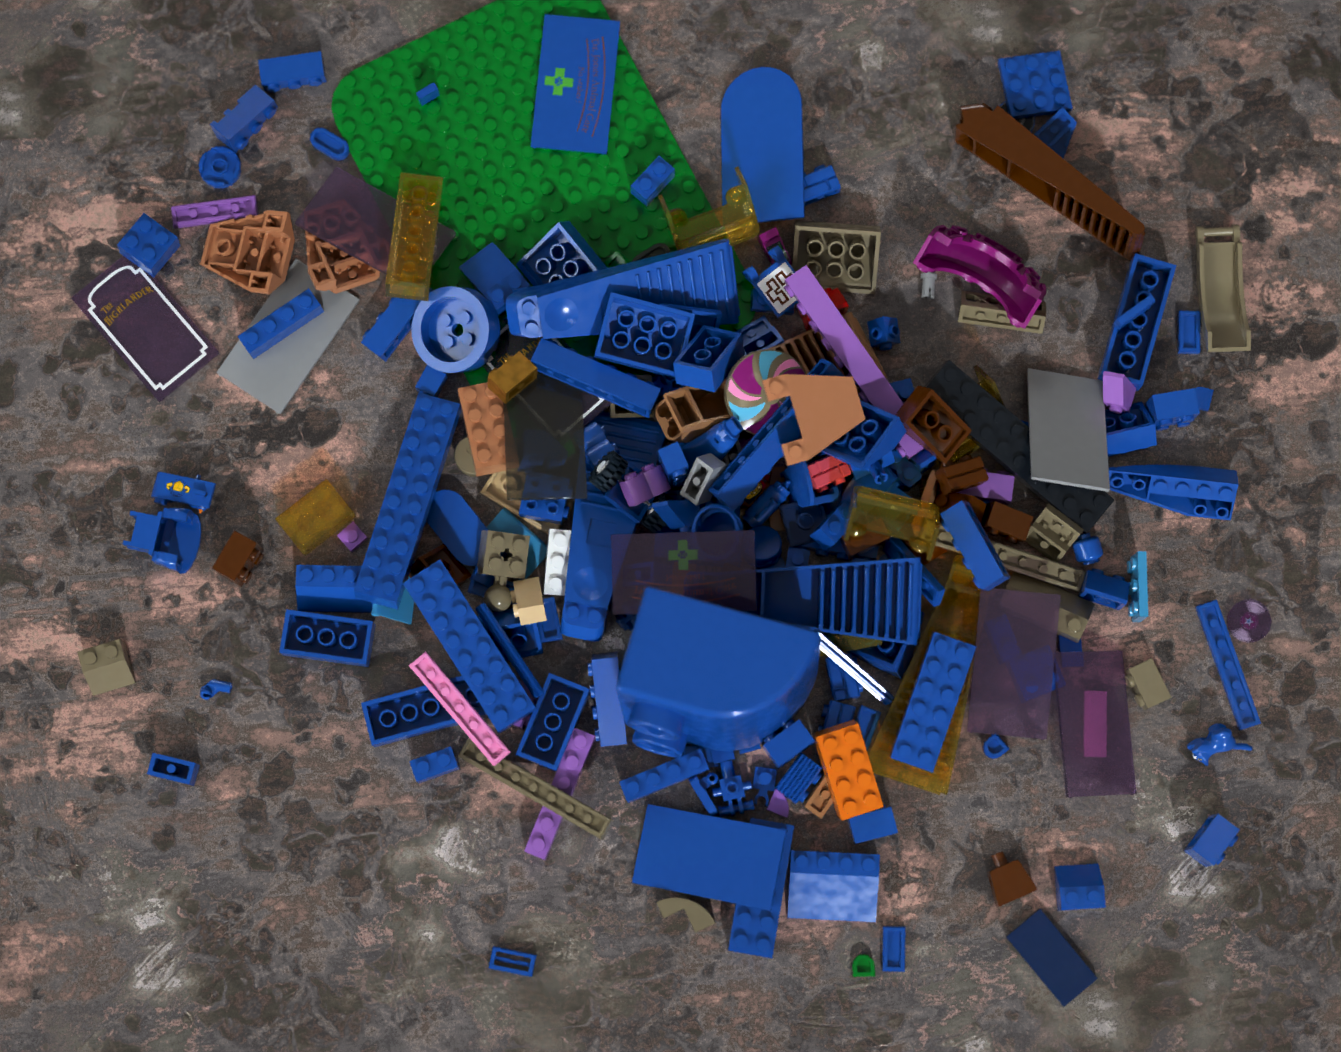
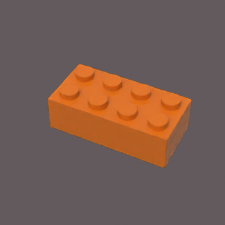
(847, 770)

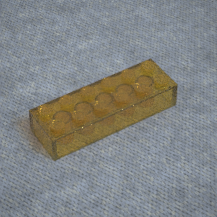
(414, 237)

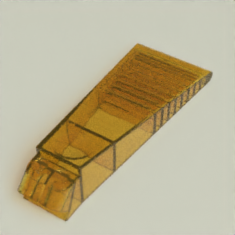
(953, 618)

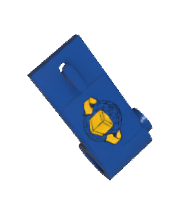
(182, 490)

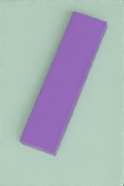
(213, 211)

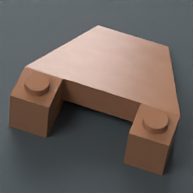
(823, 409)

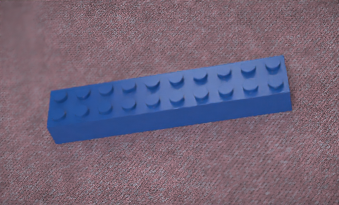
(407, 501)

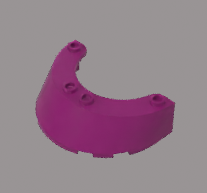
(986, 264)

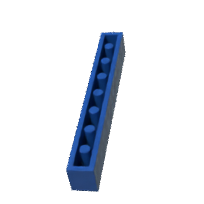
(762, 450)

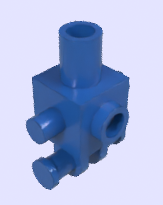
(732, 789)

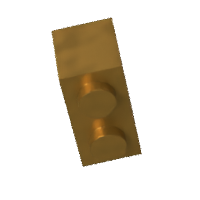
(512, 377)

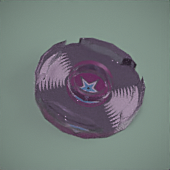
(1249, 621)

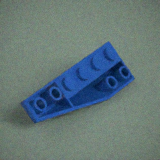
(1179, 488)

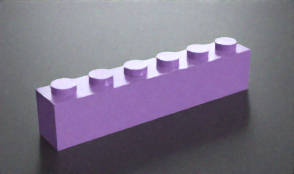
(565, 780)

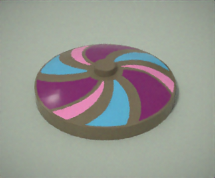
(744, 387)

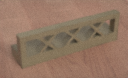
(992, 315)

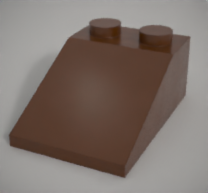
(932, 423)

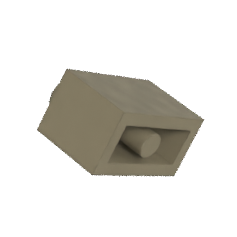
(1147, 684)

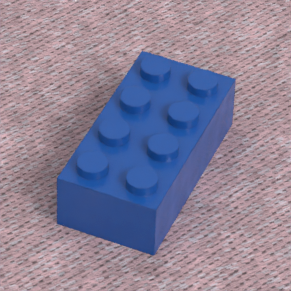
(327, 638)
(553, 722)

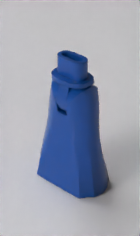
(716, 441)

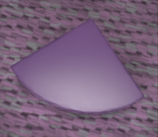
(778, 804)

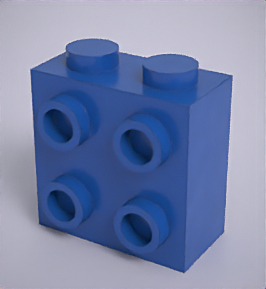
(545, 510)

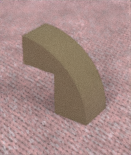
(696, 913)

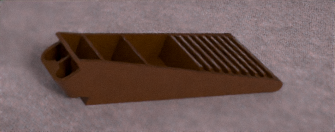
(1046, 175)

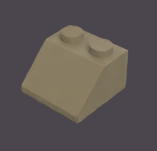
(106, 667)

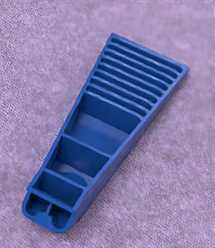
(577, 305)
(594, 521)
(846, 598)

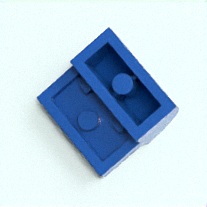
(759, 335)

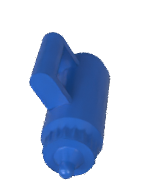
(767, 503)

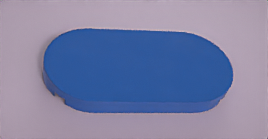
(456, 526)

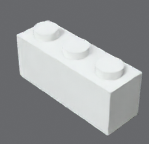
(556, 562)

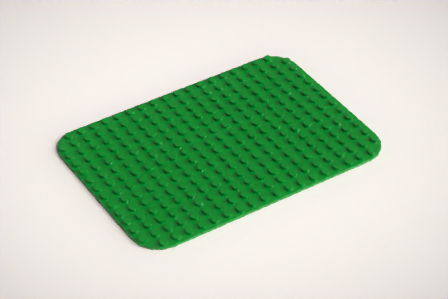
(482, 147)

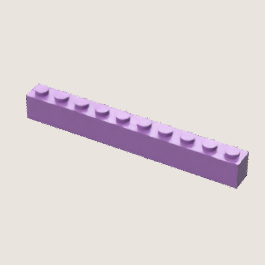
(847, 348)

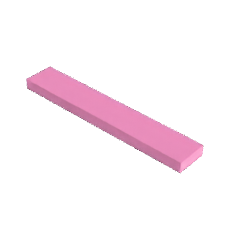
(459, 708)

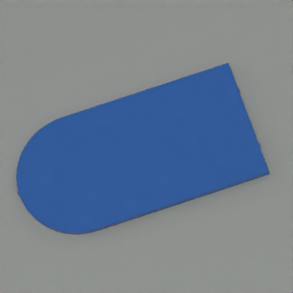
(765, 141)

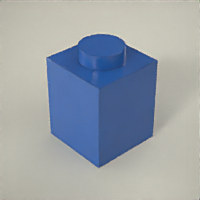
(431, 382)

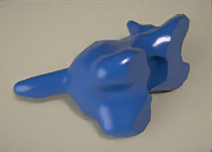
(1218, 740)

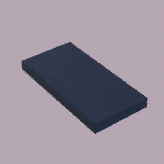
(1051, 957)

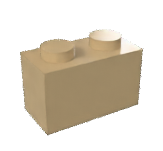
(529, 601)

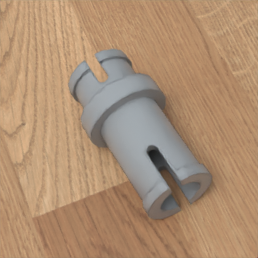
(928, 284)

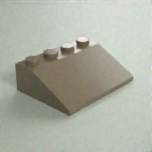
(838, 254)

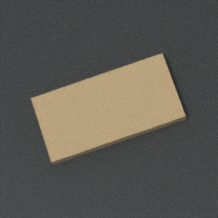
(496, 490)

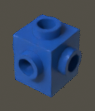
(884, 333)

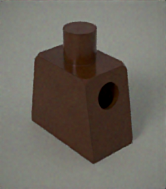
(1008, 880)

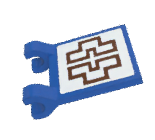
(771, 282)

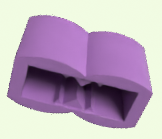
(644, 485)

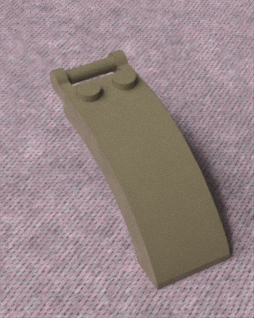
(1221, 291)

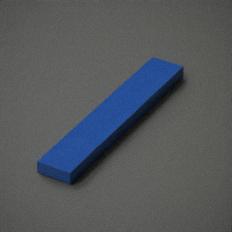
(1227, 665)

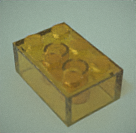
(315, 517)

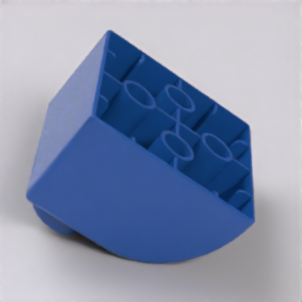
(711, 675)

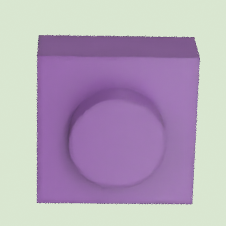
(352, 536)

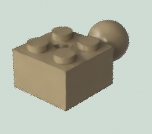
(512, 566)

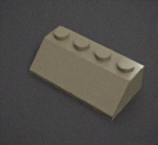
(1073, 610)

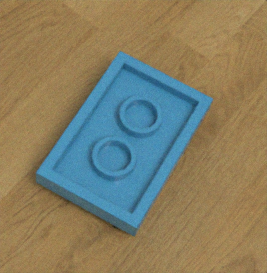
(1138, 586)

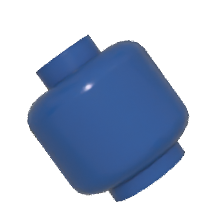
(1087, 549)

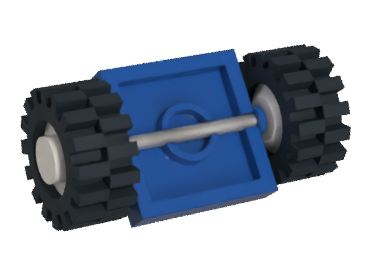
(607, 478)

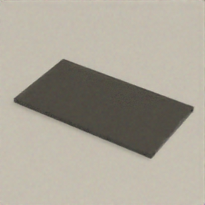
(545, 442)

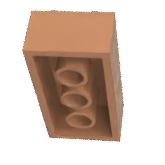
(484, 427)

